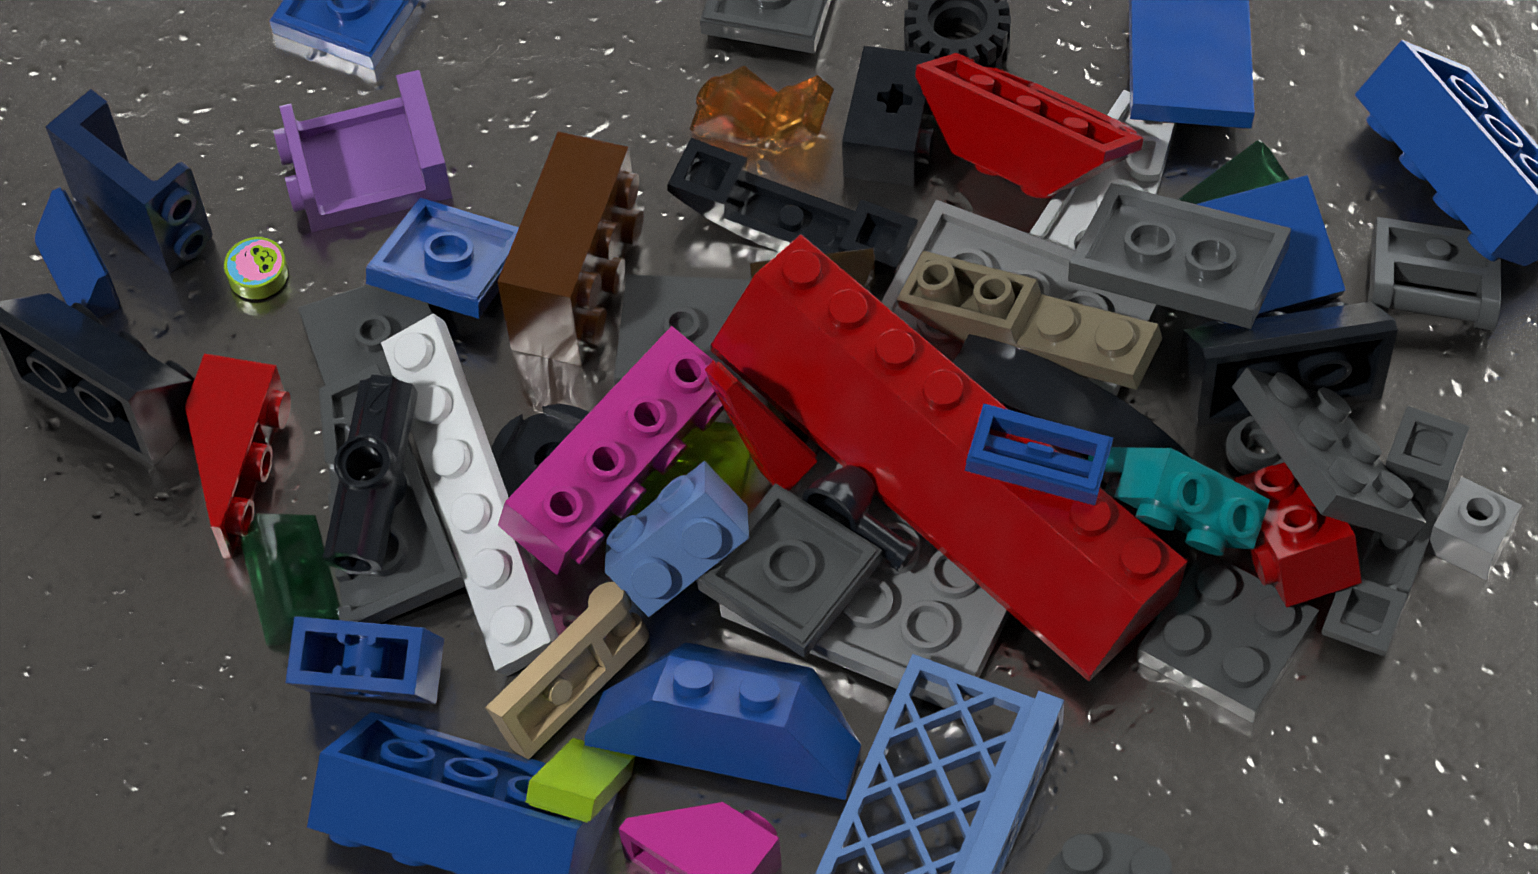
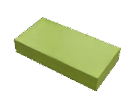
(579, 780)

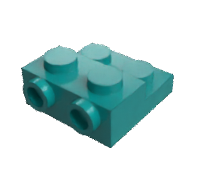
(1185, 496)

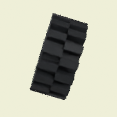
(988, 16)

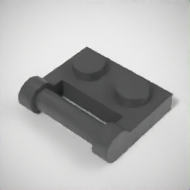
(1433, 258)

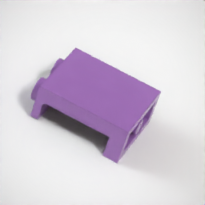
(364, 158)

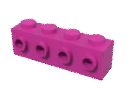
(612, 453)

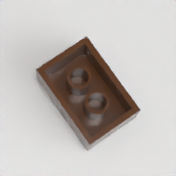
(570, 249)

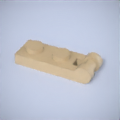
(569, 671)

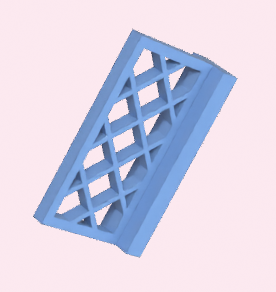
(999, 807)

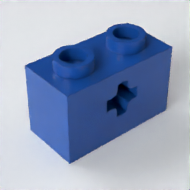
(365, 660)

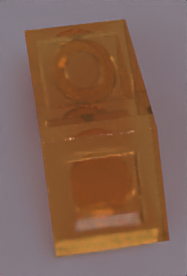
(753, 114)

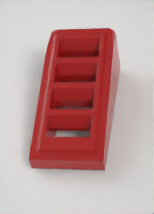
(770, 442)

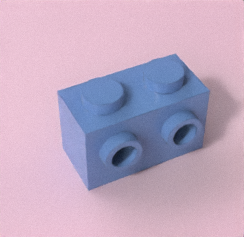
(676, 538)

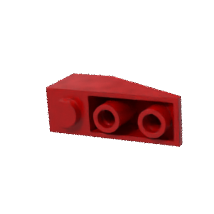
(232, 425)

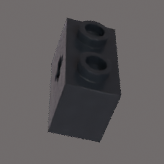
(887, 119)

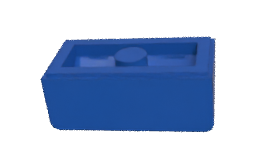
(74, 257)

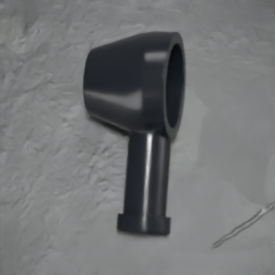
(847, 499)

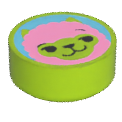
(256, 268)

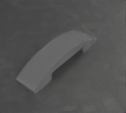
(1425, 459)

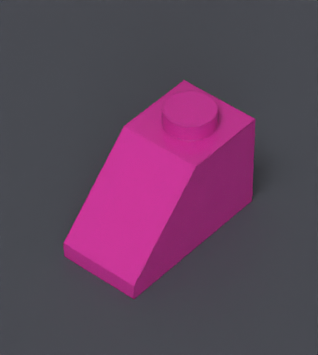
(702, 841)

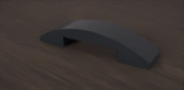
(775, 215)
(1054, 393)

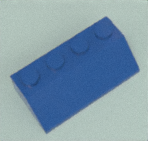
(1461, 145)
(443, 803)

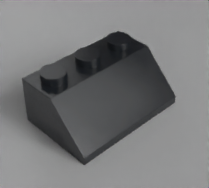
(1326, 347)
(96, 373)

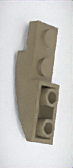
(1009, 308)

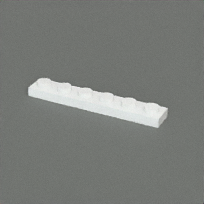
(471, 496)

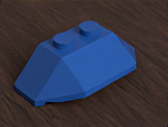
(731, 719)

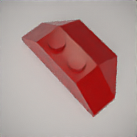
(1021, 127)

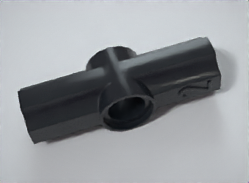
(366, 508)

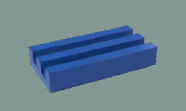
(1036, 464)

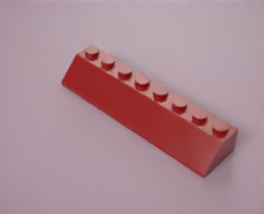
(907, 419)

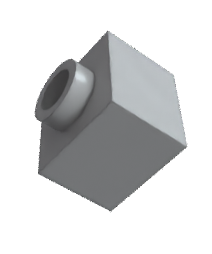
(1473, 528)

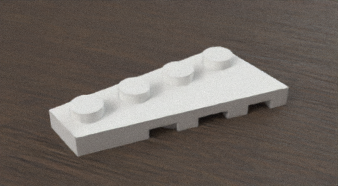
(1073, 209)

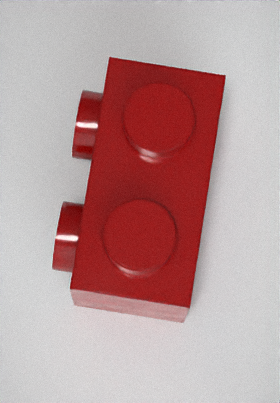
(1296, 544)

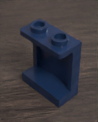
(157, 216)

